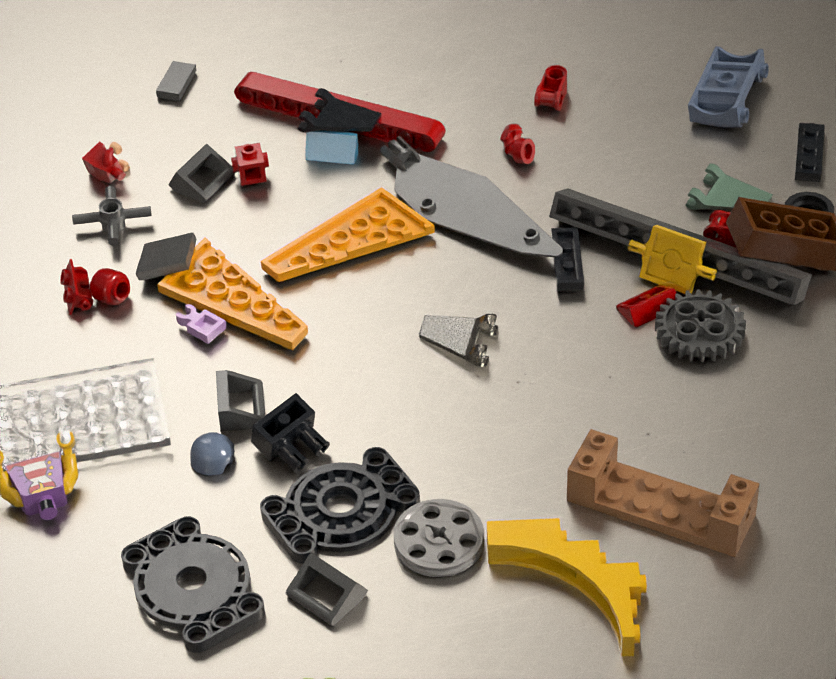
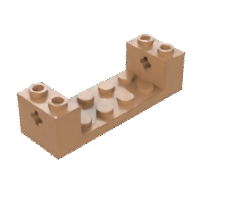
(659, 502)

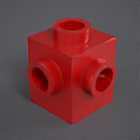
(250, 163)

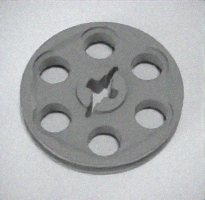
(436, 548)

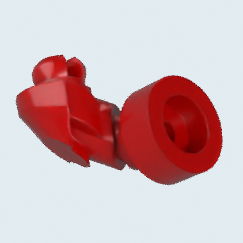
(516, 146)

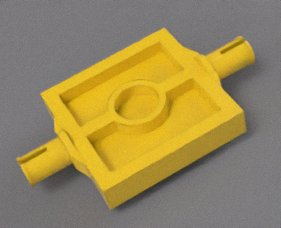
(672, 259)

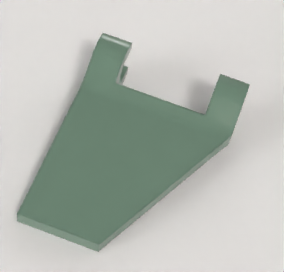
(724, 191)

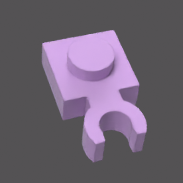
(203, 326)

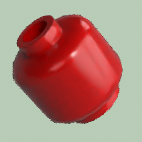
(110, 286)

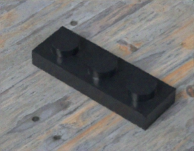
(809, 152)
(569, 265)

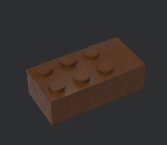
(784, 233)

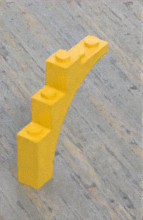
(544, 547)

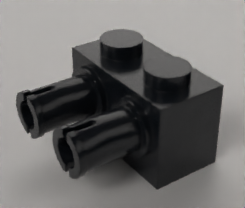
(285, 426)

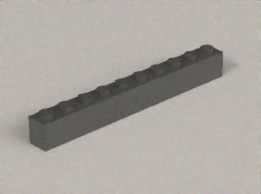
(626, 225)

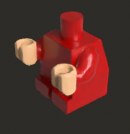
(103, 164)

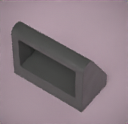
(204, 157)
(233, 418)
(308, 572)

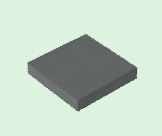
(166, 256)

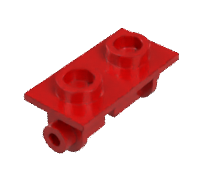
(76, 287)

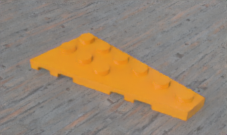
(360, 229)
(232, 295)

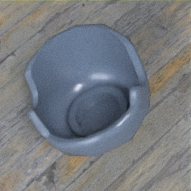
(211, 453)

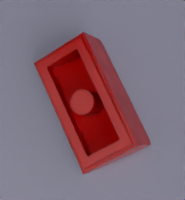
(644, 306)

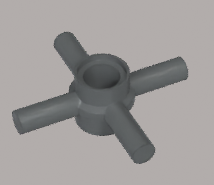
(111, 215)

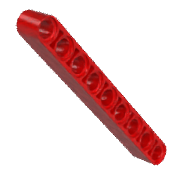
(293, 98)

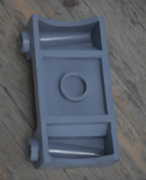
(724, 87)

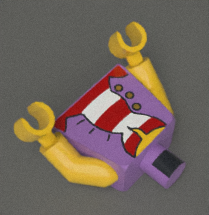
(40, 482)

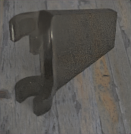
(460, 335)

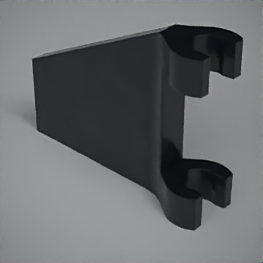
(337, 115)

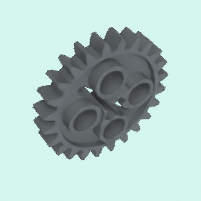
(700, 325)

